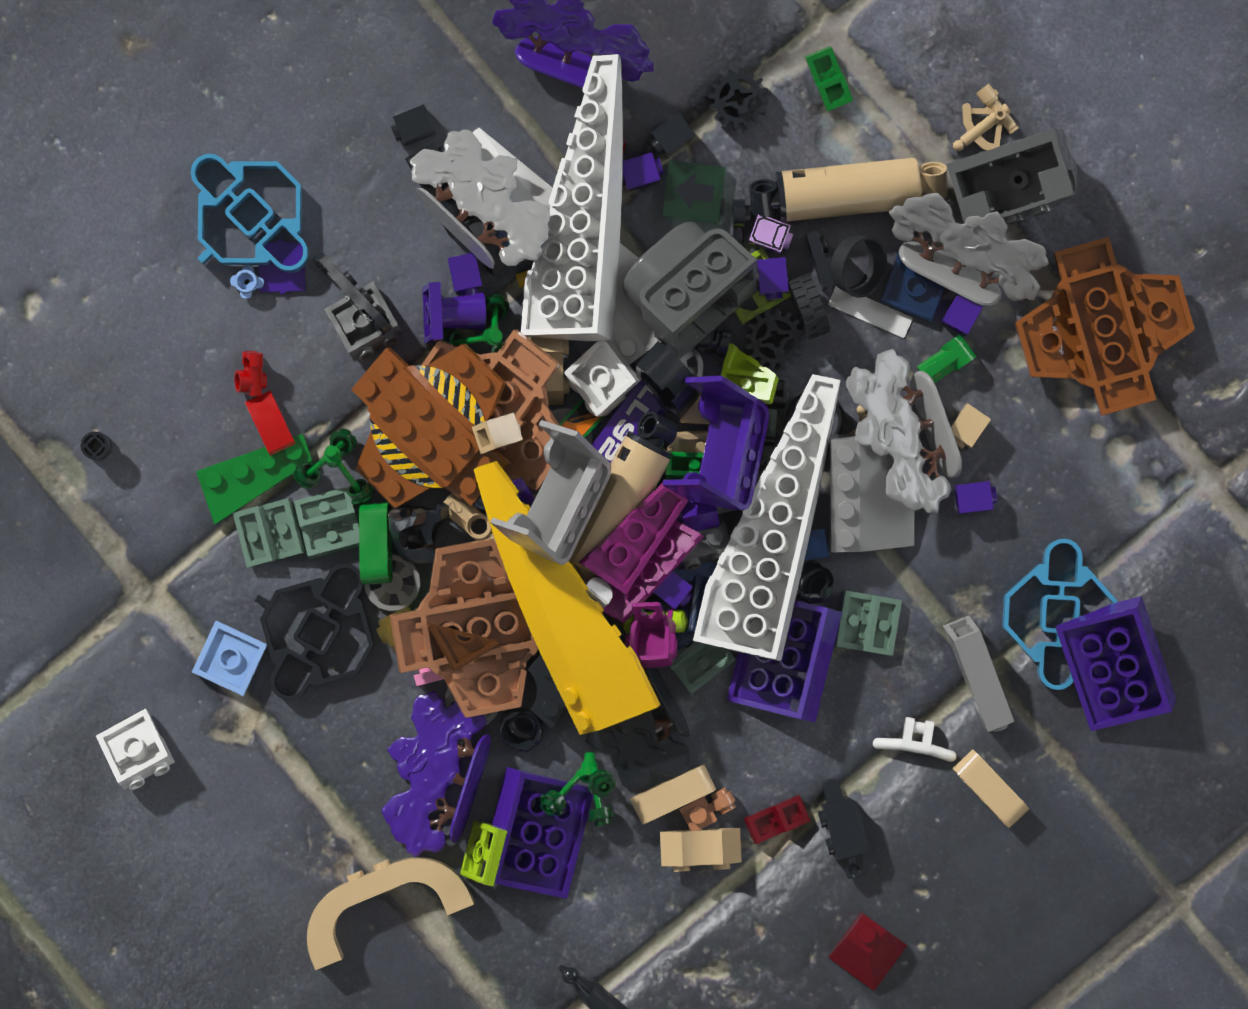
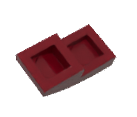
(777, 819)

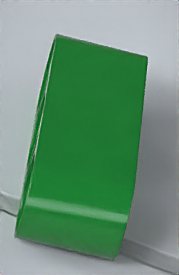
(375, 544)

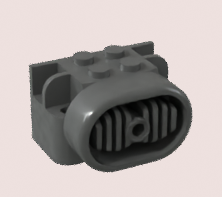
(1016, 178)
(691, 284)

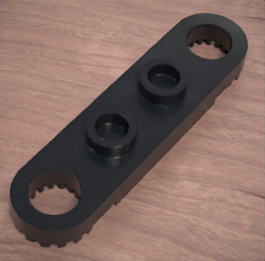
(346, 285)

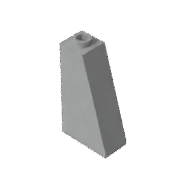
(979, 673)

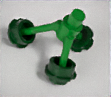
(495, 310)
(340, 444)
(600, 785)

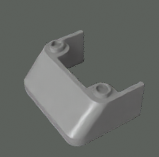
(564, 499)

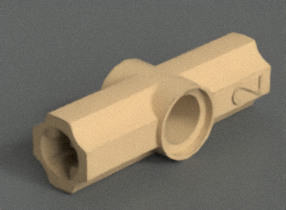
(465, 515)

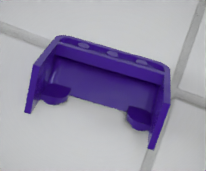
(731, 446)

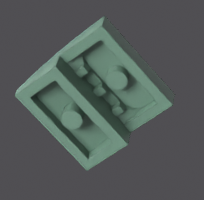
(328, 523)
(269, 532)
(868, 622)
(699, 663)

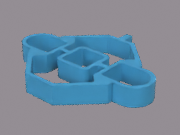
(206, 200)
(1040, 572)

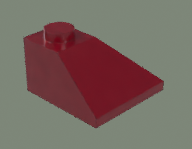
(867, 951)

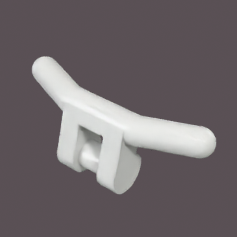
(907, 744)

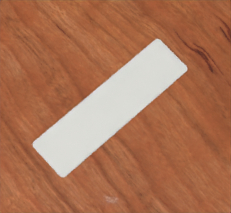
(871, 312)

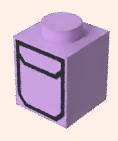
(770, 234)

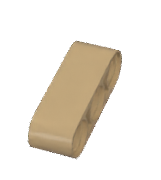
(990, 788)
(673, 794)

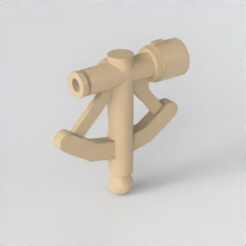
(998, 115)

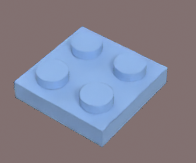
(229, 658)

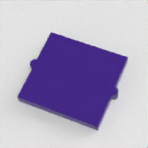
(276, 280)

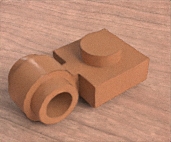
(700, 812)

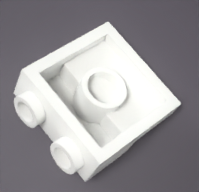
(601, 378)
(135, 750)

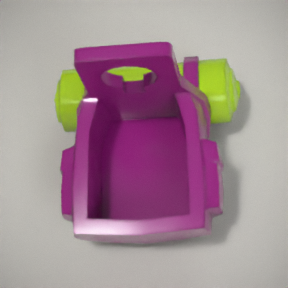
(654, 633)

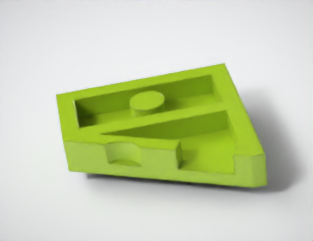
(749, 374)

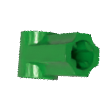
(950, 357)

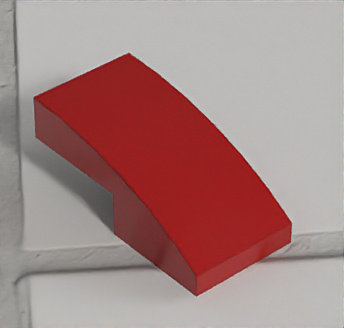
(270, 423)

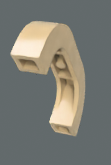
(322, 925)

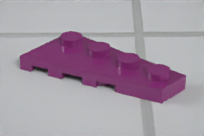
(632, 542)
(667, 556)

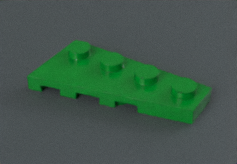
(243, 478)

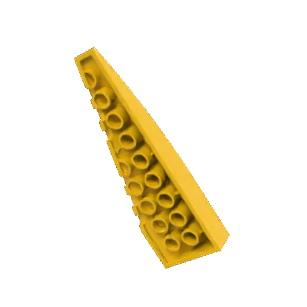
(583, 653)

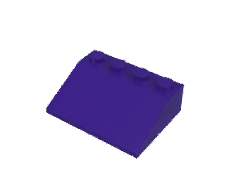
(1116, 664)
(798, 680)
(538, 847)

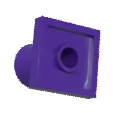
(450, 312)

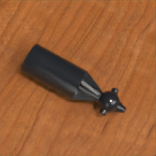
(591, 993)

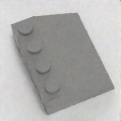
(859, 508)

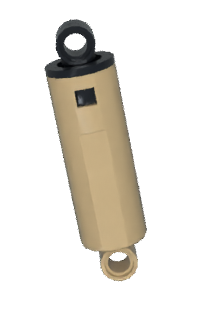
(845, 189)
(633, 478)

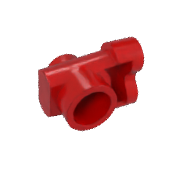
(251, 379)

